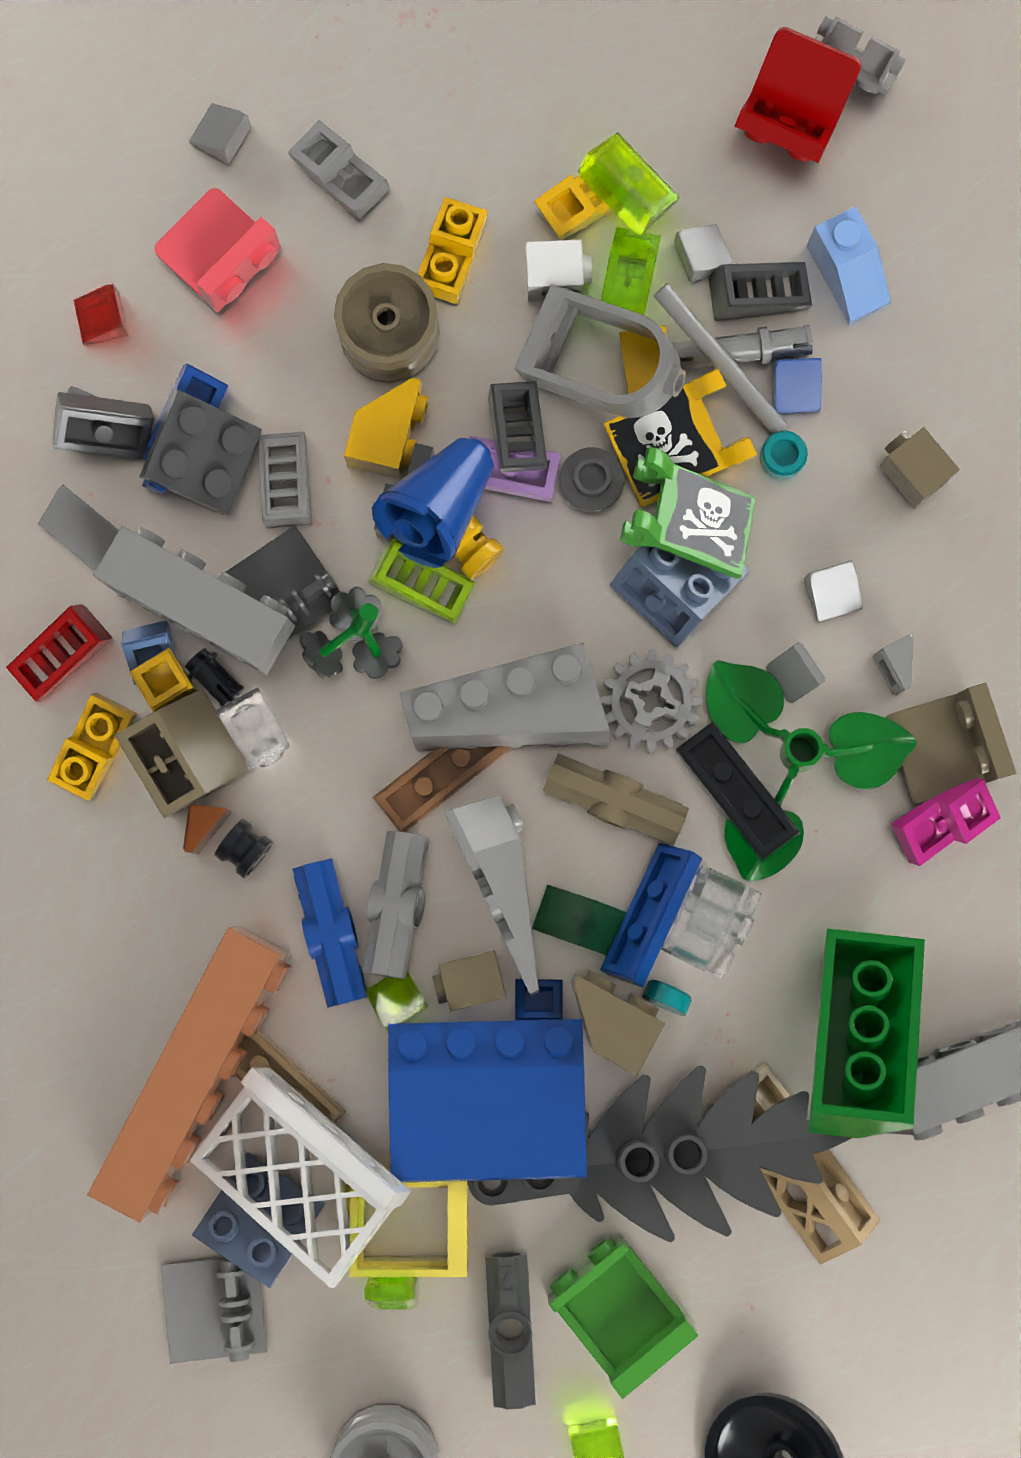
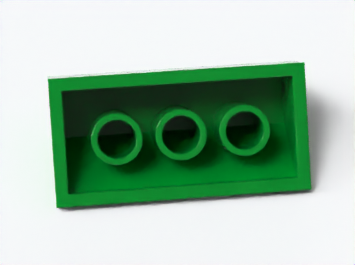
(867, 1035)

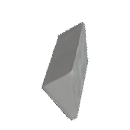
(78, 527)

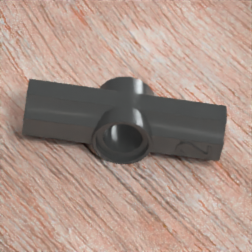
(510, 1359)

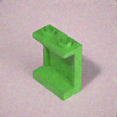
(621, 1314)

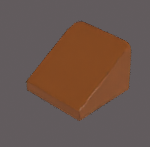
(202, 826)

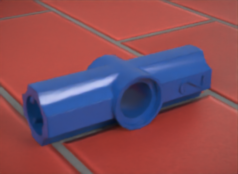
(330, 932)

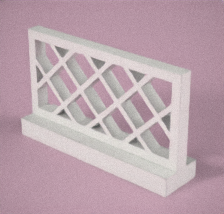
(324, 1140)

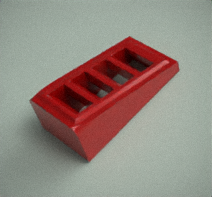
(86, 623)

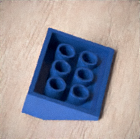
(487, 1100)

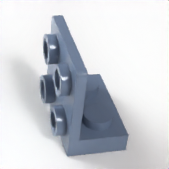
(671, 590)

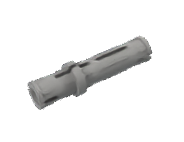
(761, 346)

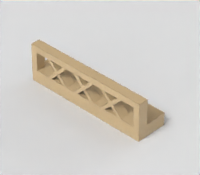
(832, 1202)

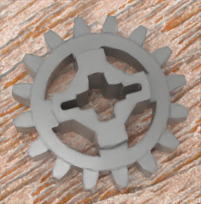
(671, 710)

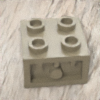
(955, 743)

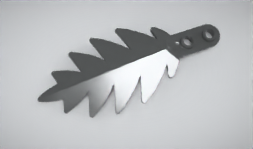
(680, 1153)

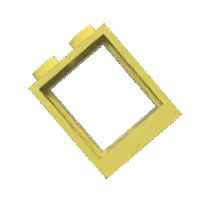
(452, 1265)

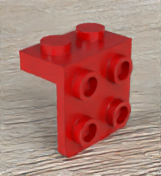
(799, 95)

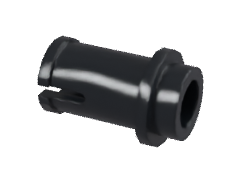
(213, 677)

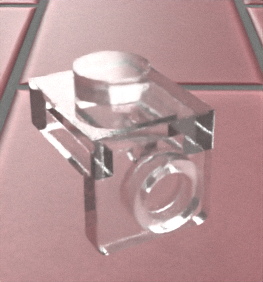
(254, 729)

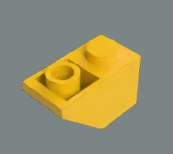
(384, 429)

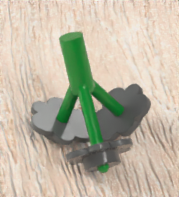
(356, 617)

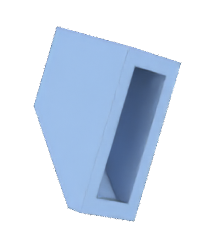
(850, 264)

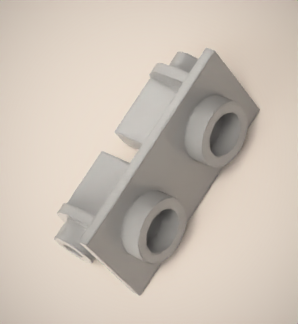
(877, 59)

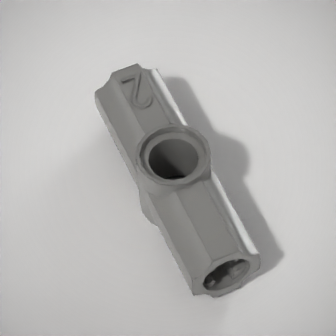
(396, 904)

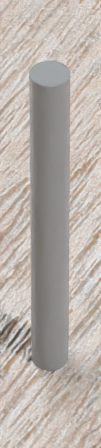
(720, 359)

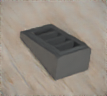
(731, 295)
(517, 396)

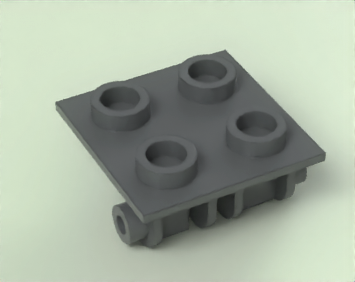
(290, 575)

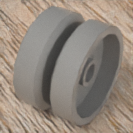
(385, 1433)

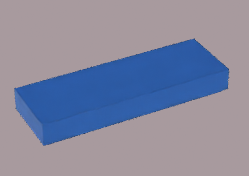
(651, 914)

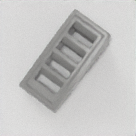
(284, 515)

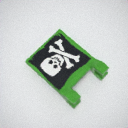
(692, 516)

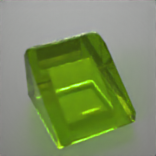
(396, 1000)
(596, 1439)

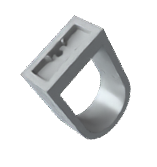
(549, 337)

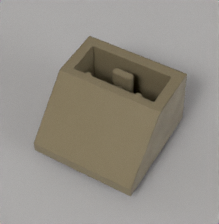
(182, 752)
(616, 1027)

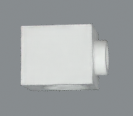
(556, 264)

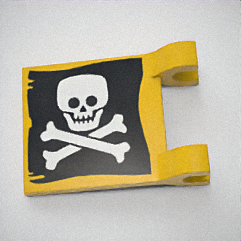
(679, 430)

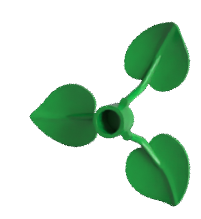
(864, 747)

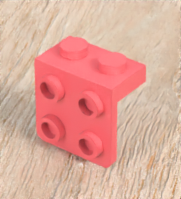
(218, 248)

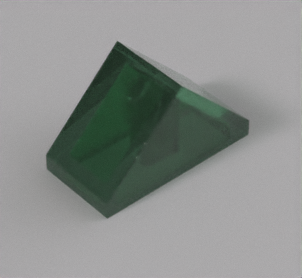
(578, 919)

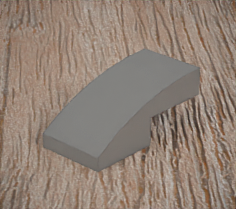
(338, 170)

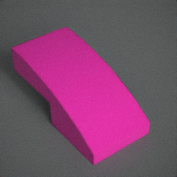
(948, 817)

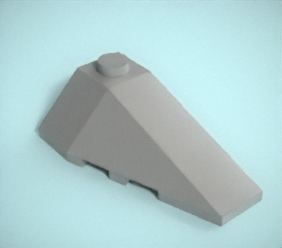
(495, 856)

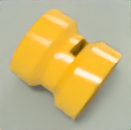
(477, 550)

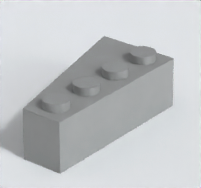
(967, 1080)

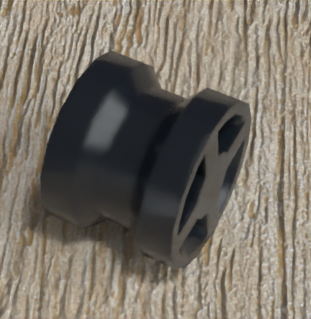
(243, 848)

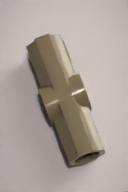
(615, 799)

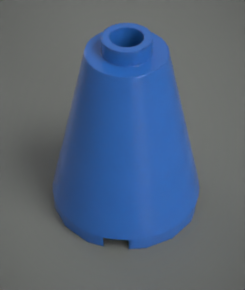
(435, 502)

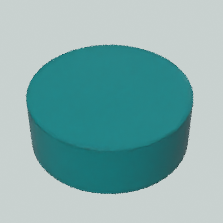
(783, 455)
(667, 997)

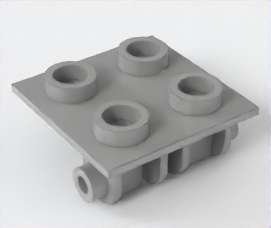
(212, 1311)

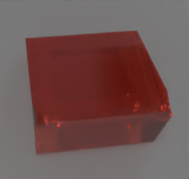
(101, 315)

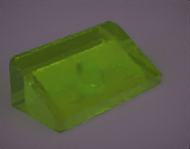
(627, 183)

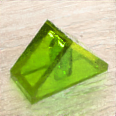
(630, 270)

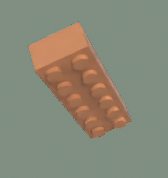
(188, 1074)

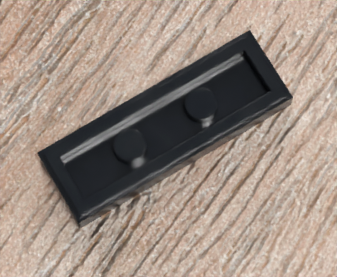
(737, 792)

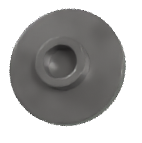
(591, 479)

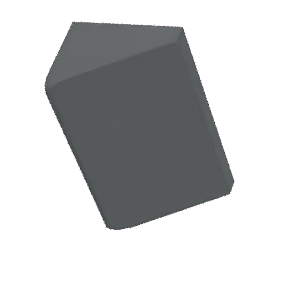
(101, 425)

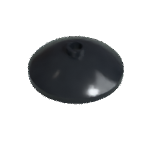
(767, 1424)

